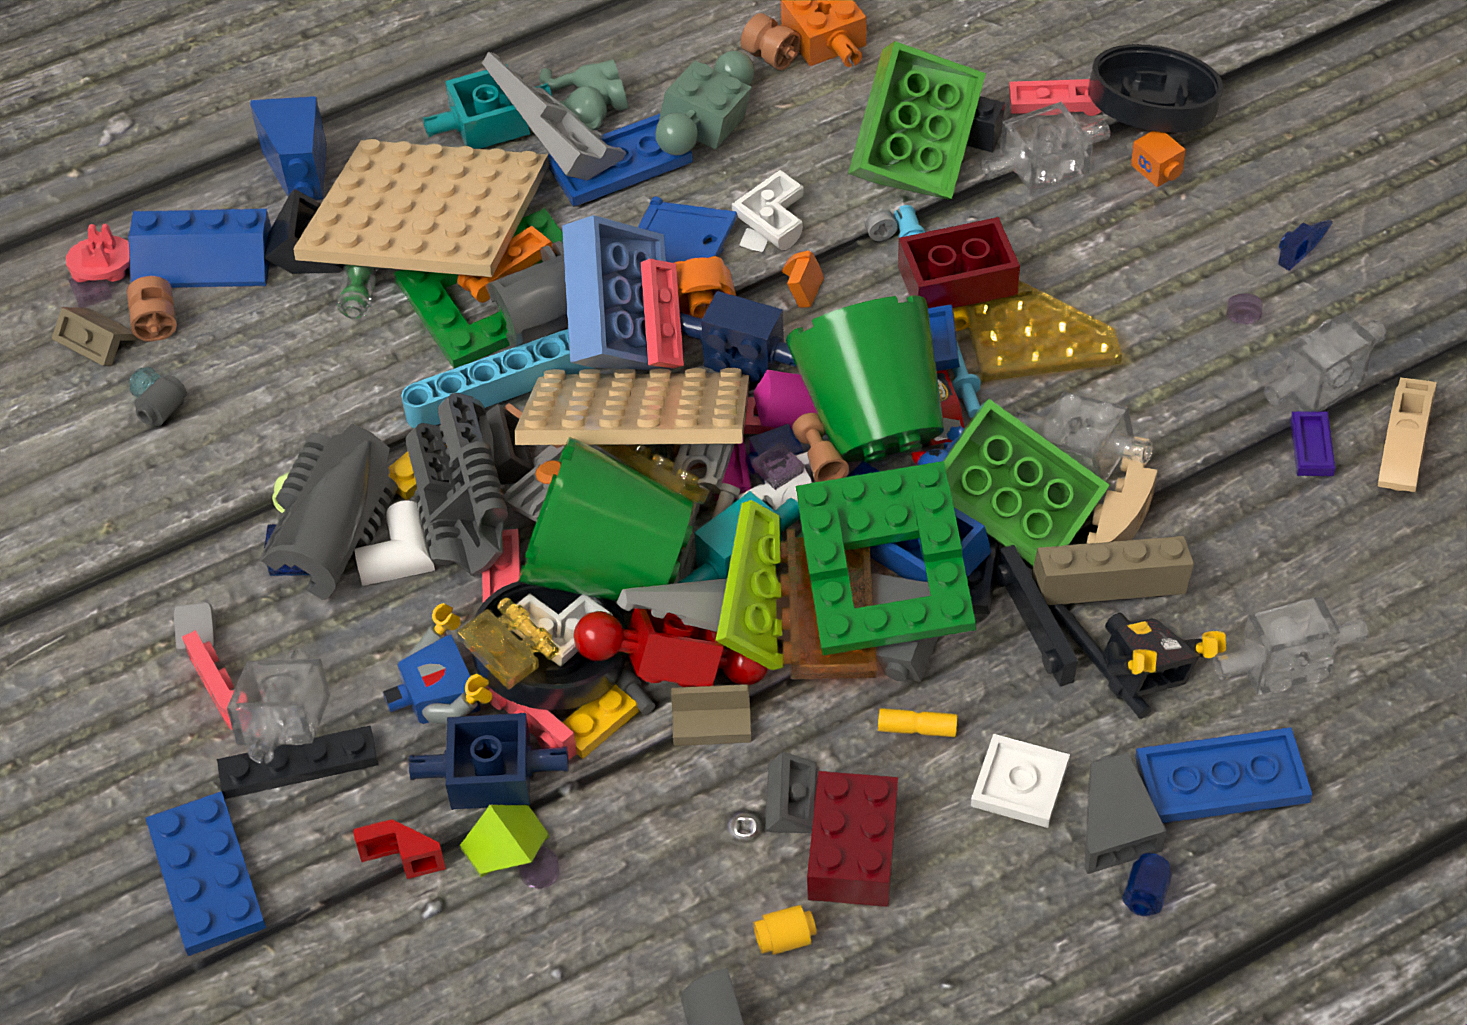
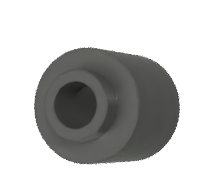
(160, 400)

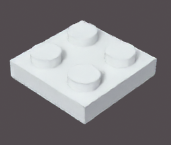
(1020, 780)

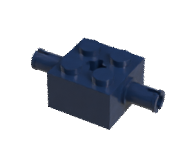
(740, 336)
(488, 761)

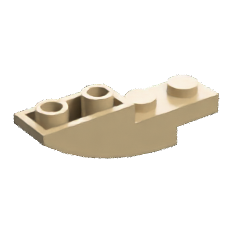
(1407, 434)
(1126, 506)

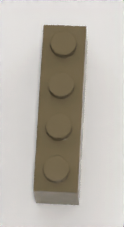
(1113, 570)

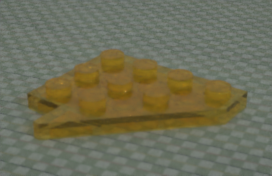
(1037, 336)

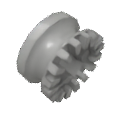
(882, 216)

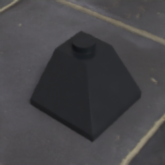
(287, 231)

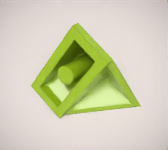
(504, 838)

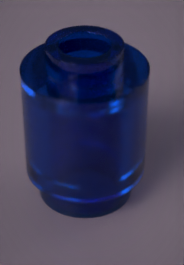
(1147, 885)

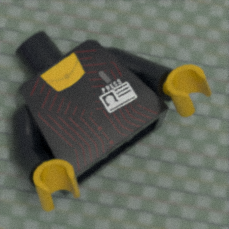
(1151, 657)

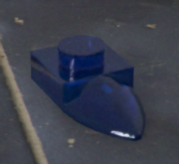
(1301, 242)

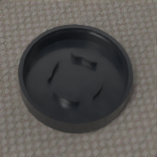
(1155, 88)
(553, 685)

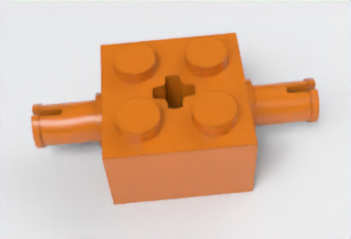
(826, 29)

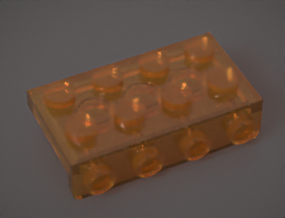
(804, 646)

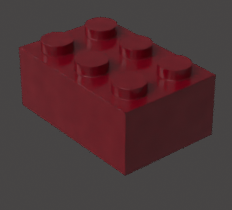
(959, 264)
(852, 839)

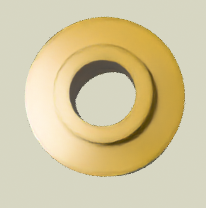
(784, 930)

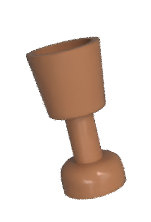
(823, 456)

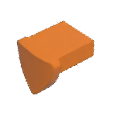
(804, 277)

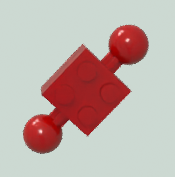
(664, 649)

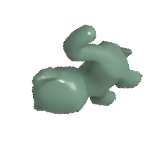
(596, 88)

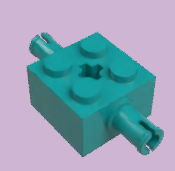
(479, 112)
(716, 538)

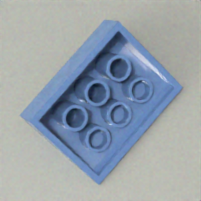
(607, 291)

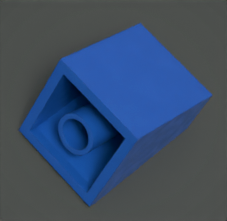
(293, 142)

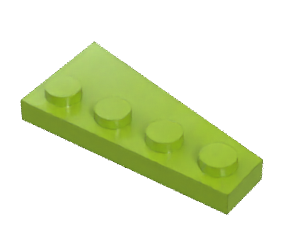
(749, 603)

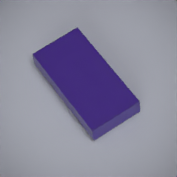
(1312, 444)

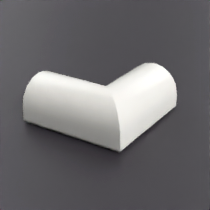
(766, 210)
(403, 555)
(560, 625)

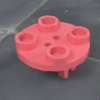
(99, 256)

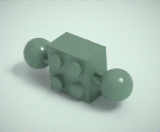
(705, 103)

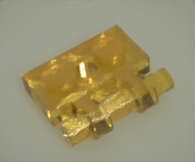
(500, 649)

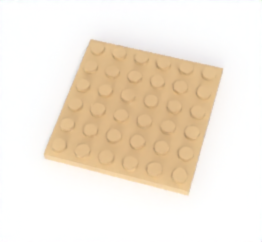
(423, 208)
(636, 407)

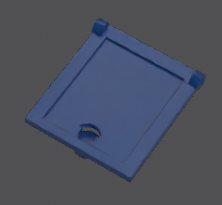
(687, 229)

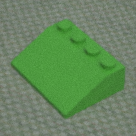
(916, 122)
(1019, 483)

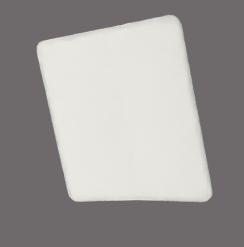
(753, 240)

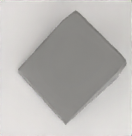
(191, 618)

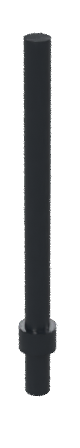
(1095, 654)

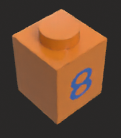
(1158, 157)

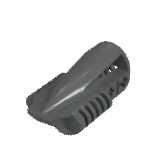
(534, 298)
(331, 505)
(463, 506)

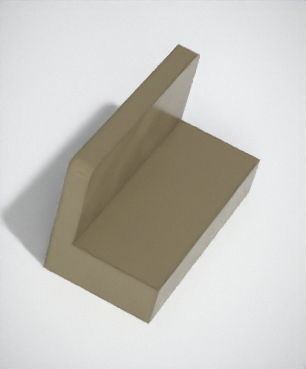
(90, 334)
(711, 715)

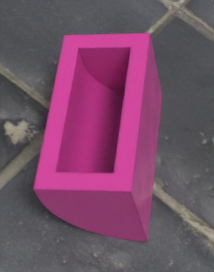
(782, 399)

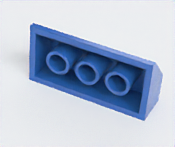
(200, 247)

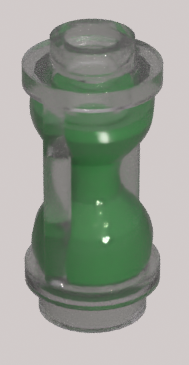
(355, 299)

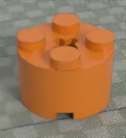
(699, 281)

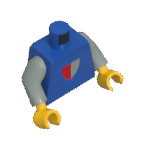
(437, 677)

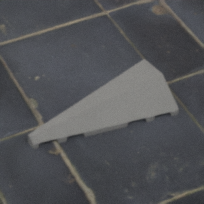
(566, 138)
(693, 602)

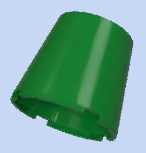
(872, 376)
(605, 528)

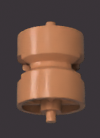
(770, 41)
(151, 308)

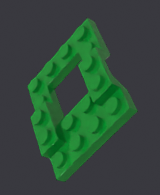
(445, 323)
(875, 512)

